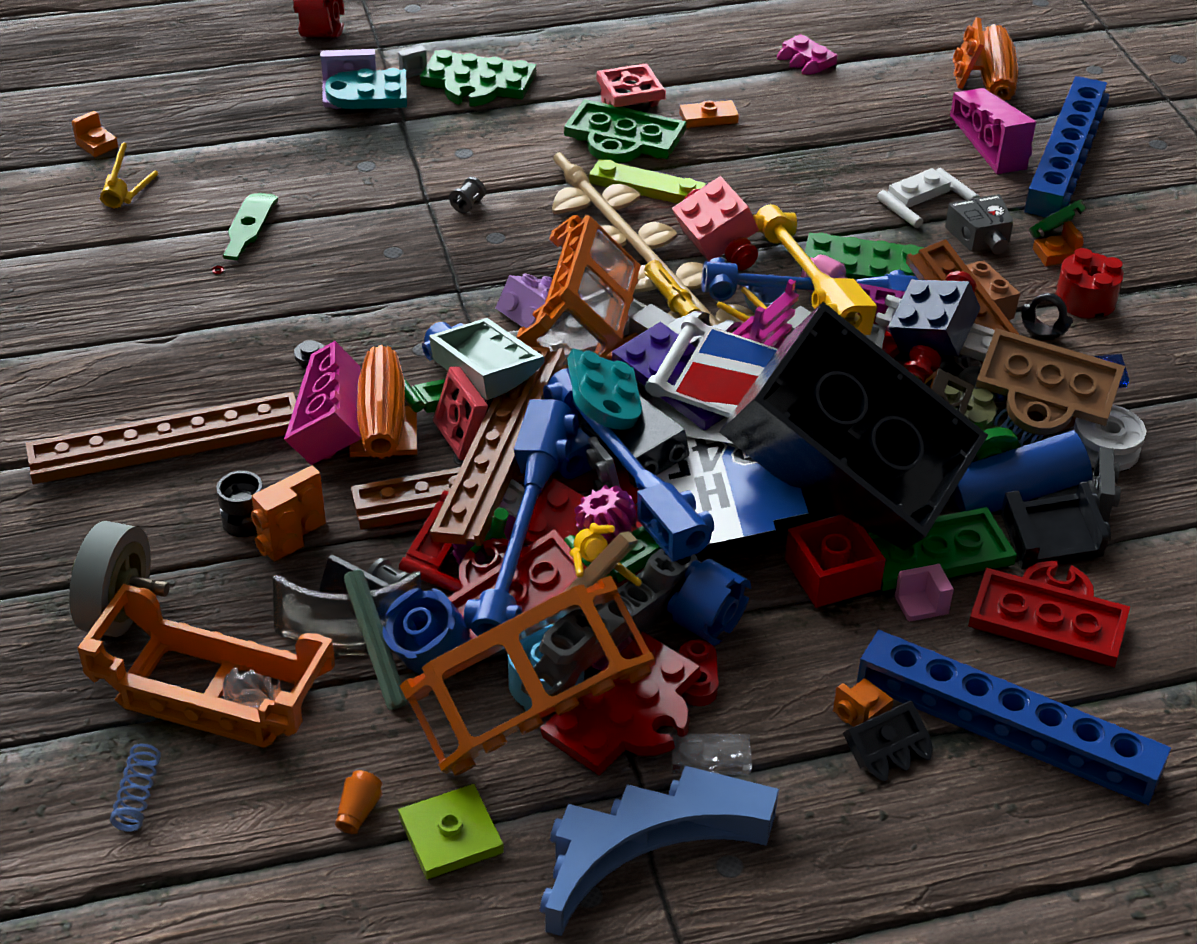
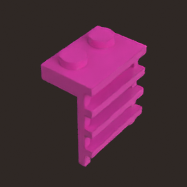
(770, 324)

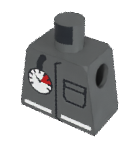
(981, 223)

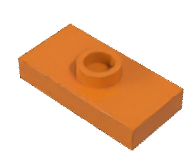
(709, 113)

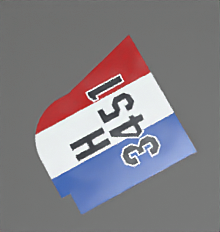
(730, 487)

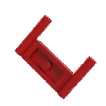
(430, 556)

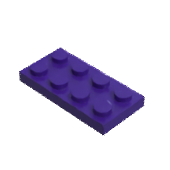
(647, 354)

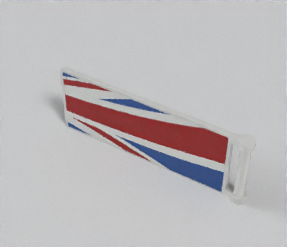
(717, 372)

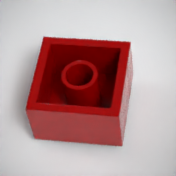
(834, 560)

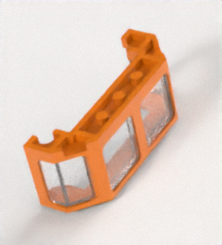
(587, 294)

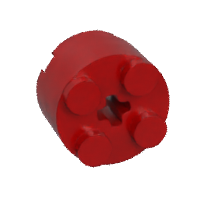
(319, 17)
(1090, 283)

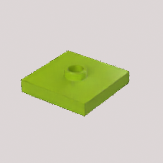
(450, 831)

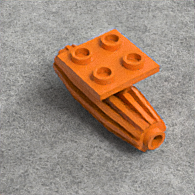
(992, 54)
(382, 417)

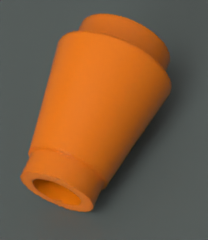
(357, 800)

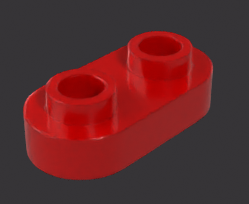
(705, 688)

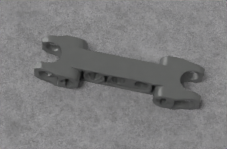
(571, 643)

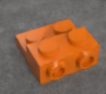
(288, 512)

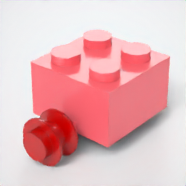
(719, 223)

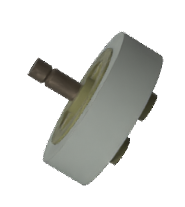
(107, 560)

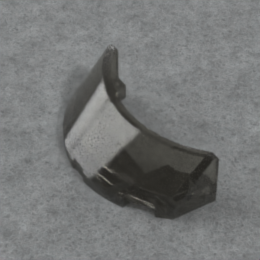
(330, 615)

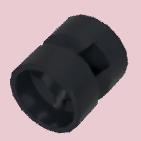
(236, 503)

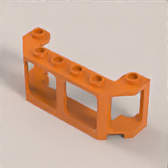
(508, 636)
(207, 710)

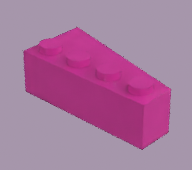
(994, 129)
(326, 405)

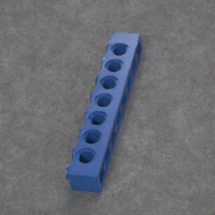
(1067, 147)
(1015, 717)

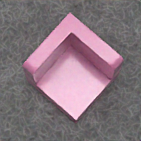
(923, 592)

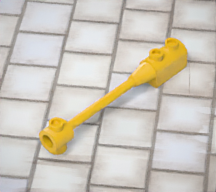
(840, 294)

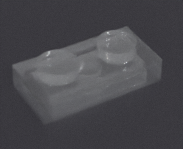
(713, 753)

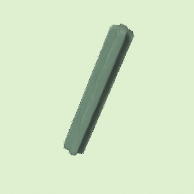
(374, 640)

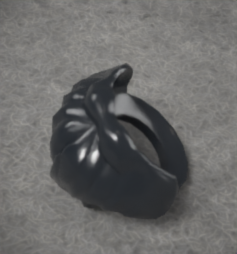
(1039, 329)

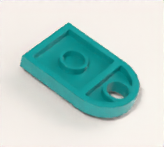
(368, 89)
(604, 389)

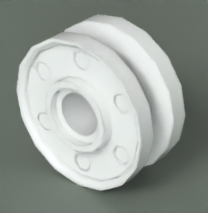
(1122, 432)

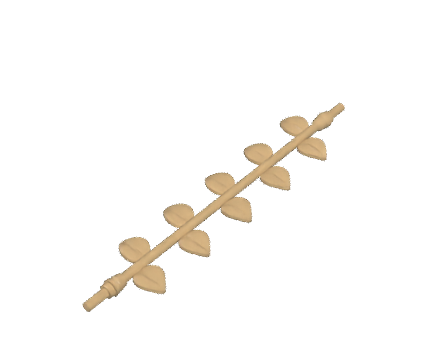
(649, 237)

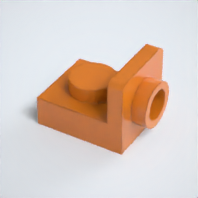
(92, 136)
(1057, 248)
(860, 702)

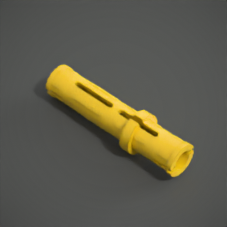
(678, 299)

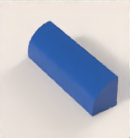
(1030, 469)

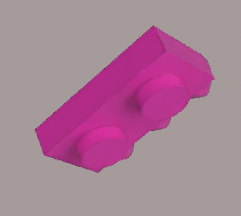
(808, 54)

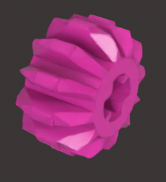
(607, 508)

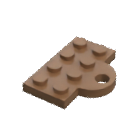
(1048, 381)

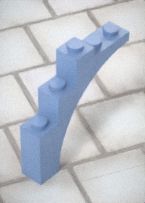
(697, 808)

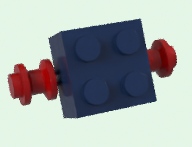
(934, 320)

